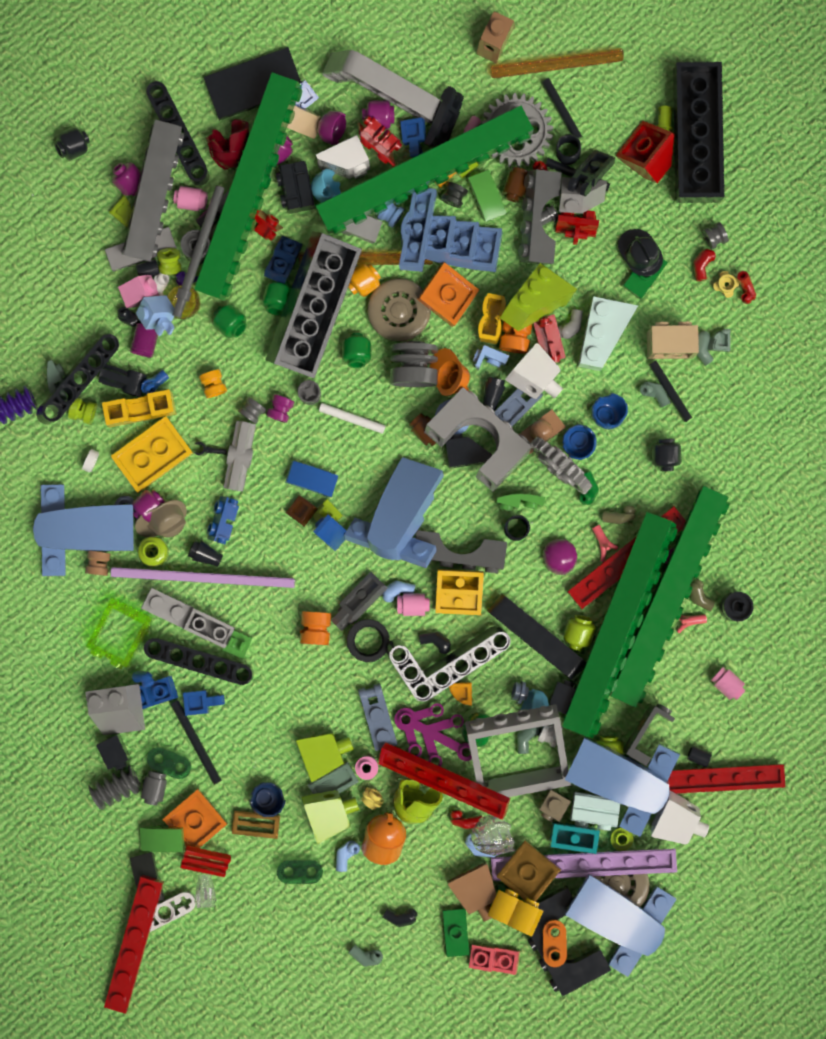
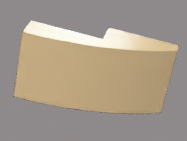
(305, 122)

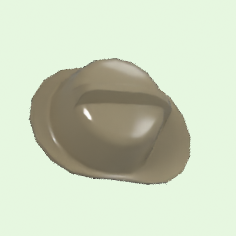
(165, 520)

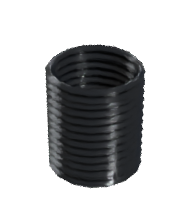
(568, 138)
(517, 517)

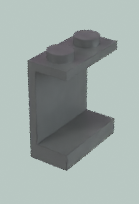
(639, 731)

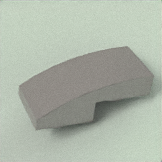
(366, 230)

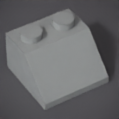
(116, 709)

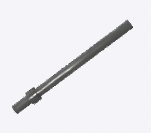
(184, 293)

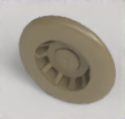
(398, 310)
(622, 884)

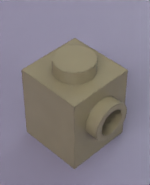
(553, 805)

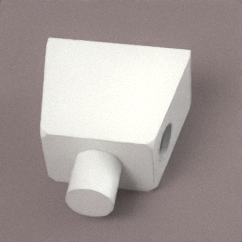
(536, 374)
(678, 821)

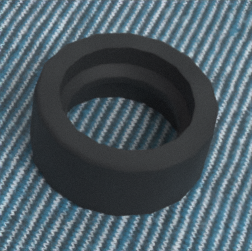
(351, 640)

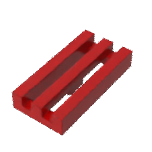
(204, 863)

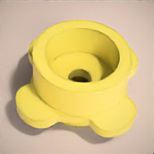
(726, 290)
(372, 798)

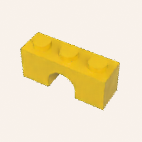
(140, 409)

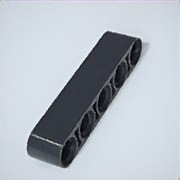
(164, 103)
(87, 374)
(537, 637)
(187, 661)

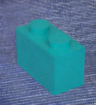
(574, 837)

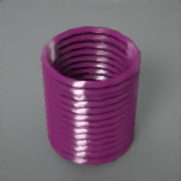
(144, 341)

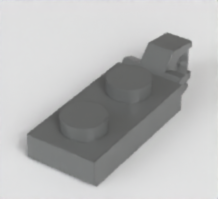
(358, 601)

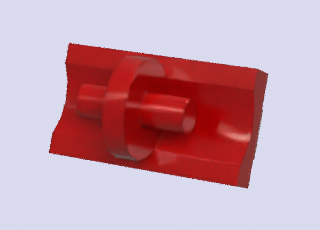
(577, 227)

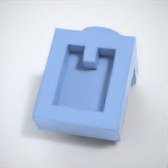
(494, 357)

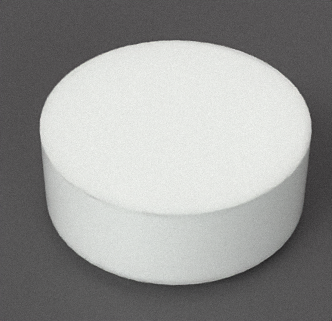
(90, 461)

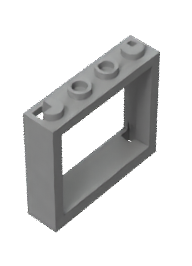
(521, 720)

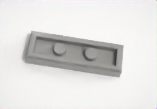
(119, 261)

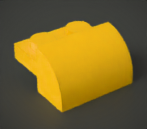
(459, 592)

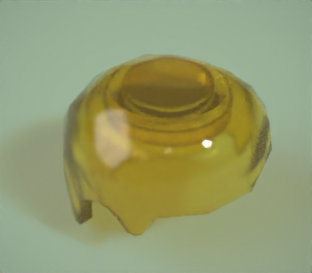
(191, 307)

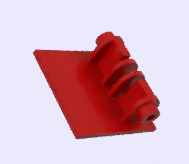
(384, 144)

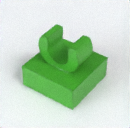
(238, 644)

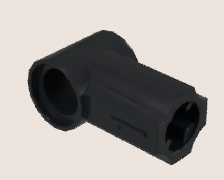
(127, 381)

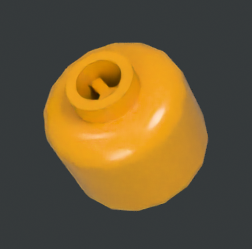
(364, 280)

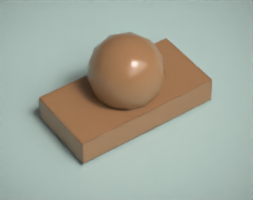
(544, 428)

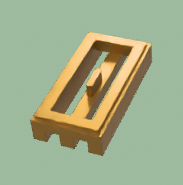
(236, 822)

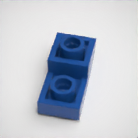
(311, 479)
(330, 532)
(159, 692)

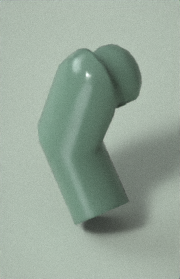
(703, 341)
(656, 391)
(523, 739)
(366, 958)

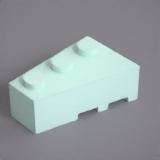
(603, 329)

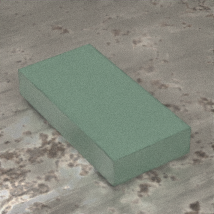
(338, 779)

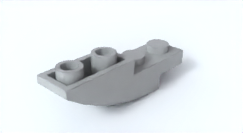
(187, 617)

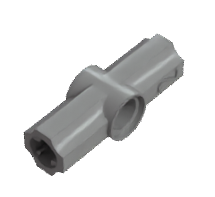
(239, 456)

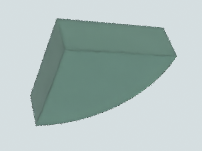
(720, 341)

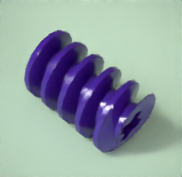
(16, 405)

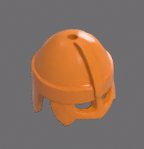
(384, 839)

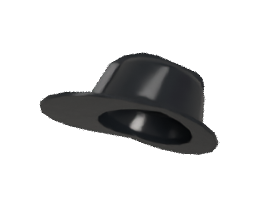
(640, 252)

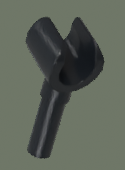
(206, 449)

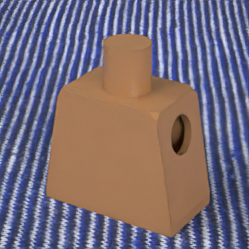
(495, 35)
(474, 890)

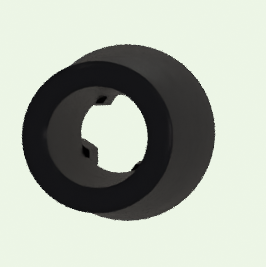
(493, 391)
(204, 553)

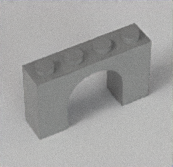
(467, 410)

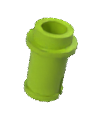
(665, 118)

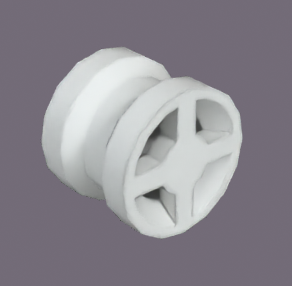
(548, 735)

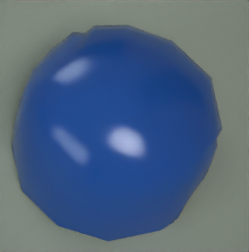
(609, 411)
(579, 442)

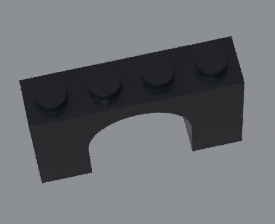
(573, 972)

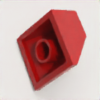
(648, 151)

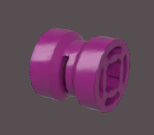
(280, 408)

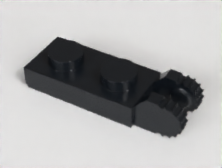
(445, 118)
(591, 171)

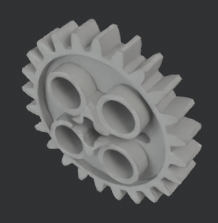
(536, 118)
(560, 465)

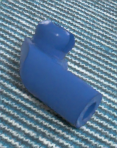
(151, 384)
(143, 677)

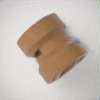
(97, 568)

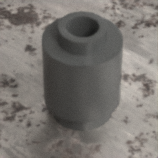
(154, 787)

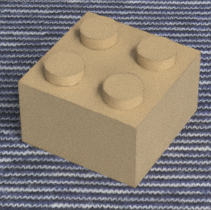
(672, 341)

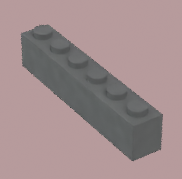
(152, 190)

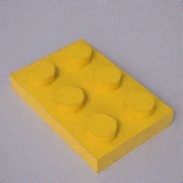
(151, 454)

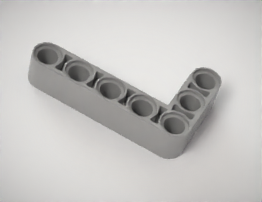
(355, 67)

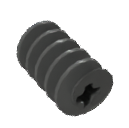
(115, 788)

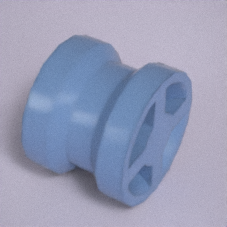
(391, 215)

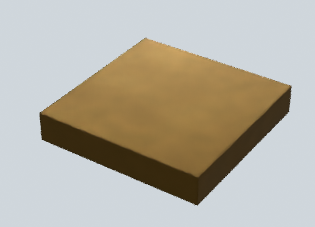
(528, 872)

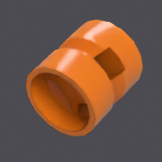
(514, 340)
(315, 628)

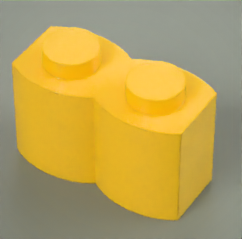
(490, 324)
(515, 912)

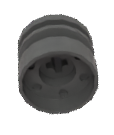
(413, 367)

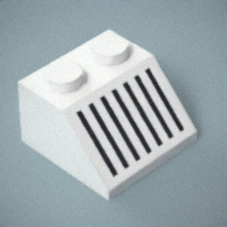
(345, 159)

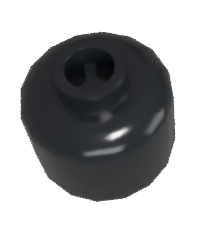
(71, 143)
(666, 454)

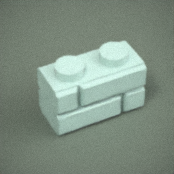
(594, 810)

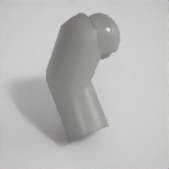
(573, 326)

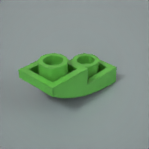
(486, 194)
(512, 501)
(162, 839)

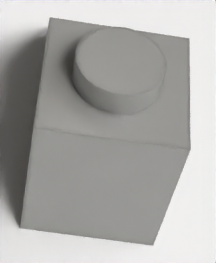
(574, 202)

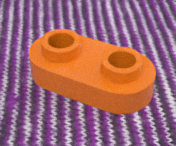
(554, 943)

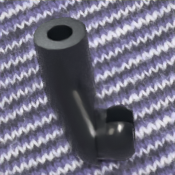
(127, 317)
(402, 919)

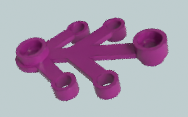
(430, 731)

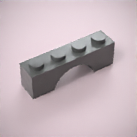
(536, 244)
(489, 555)

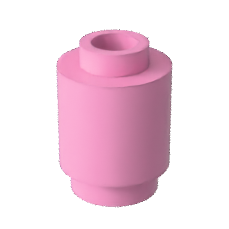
(190, 198)
(413, 604)
(728, 684)
(367, 759)

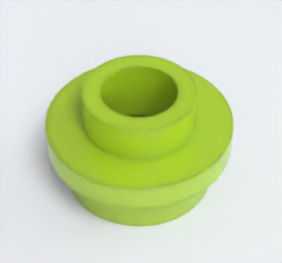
(614, 839)

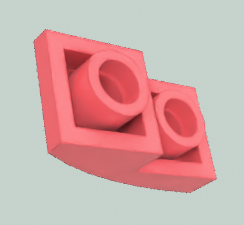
(494, 959)

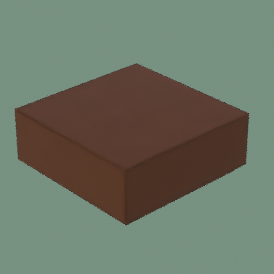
(301, 510)

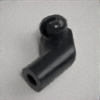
(437, 639)

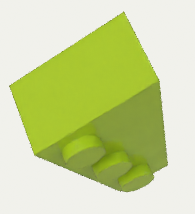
(537, 297)

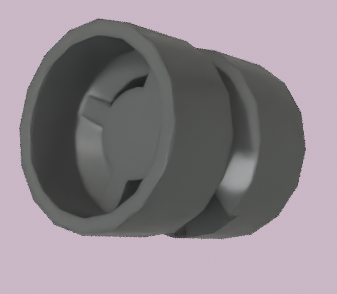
(189, 242)

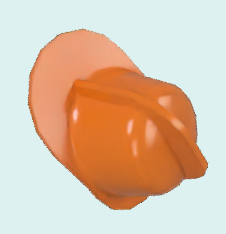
(451, 374)

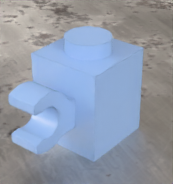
(156, 314)

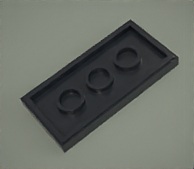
(244, 85)

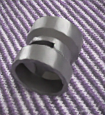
(308, 389)

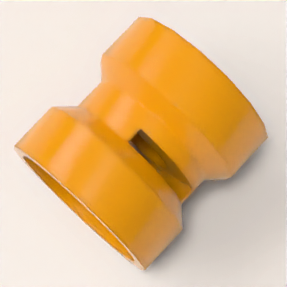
(213, 383)

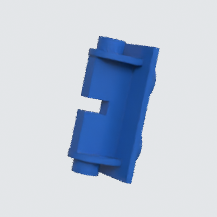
(223, 511)

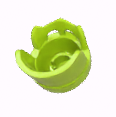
(412, 804)

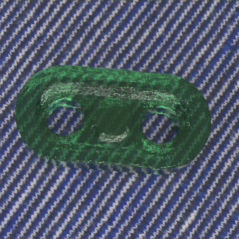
(169, 763)
(300, 873)

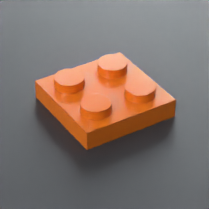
(448, 294)
(197, 818)

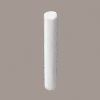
(352, 418)

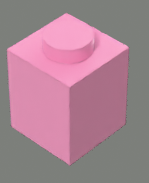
(136, 289)

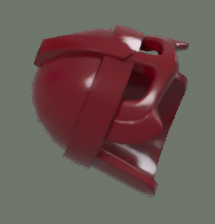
(228, 151)

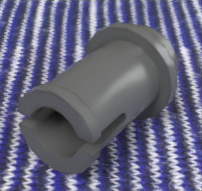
(548, 215)

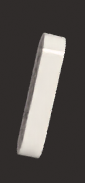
(183, 909)

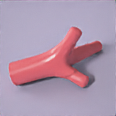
(603, 541)
(691, 620)

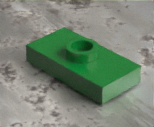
(640, 285)
(456, 932)

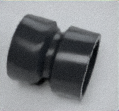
(736, 606)

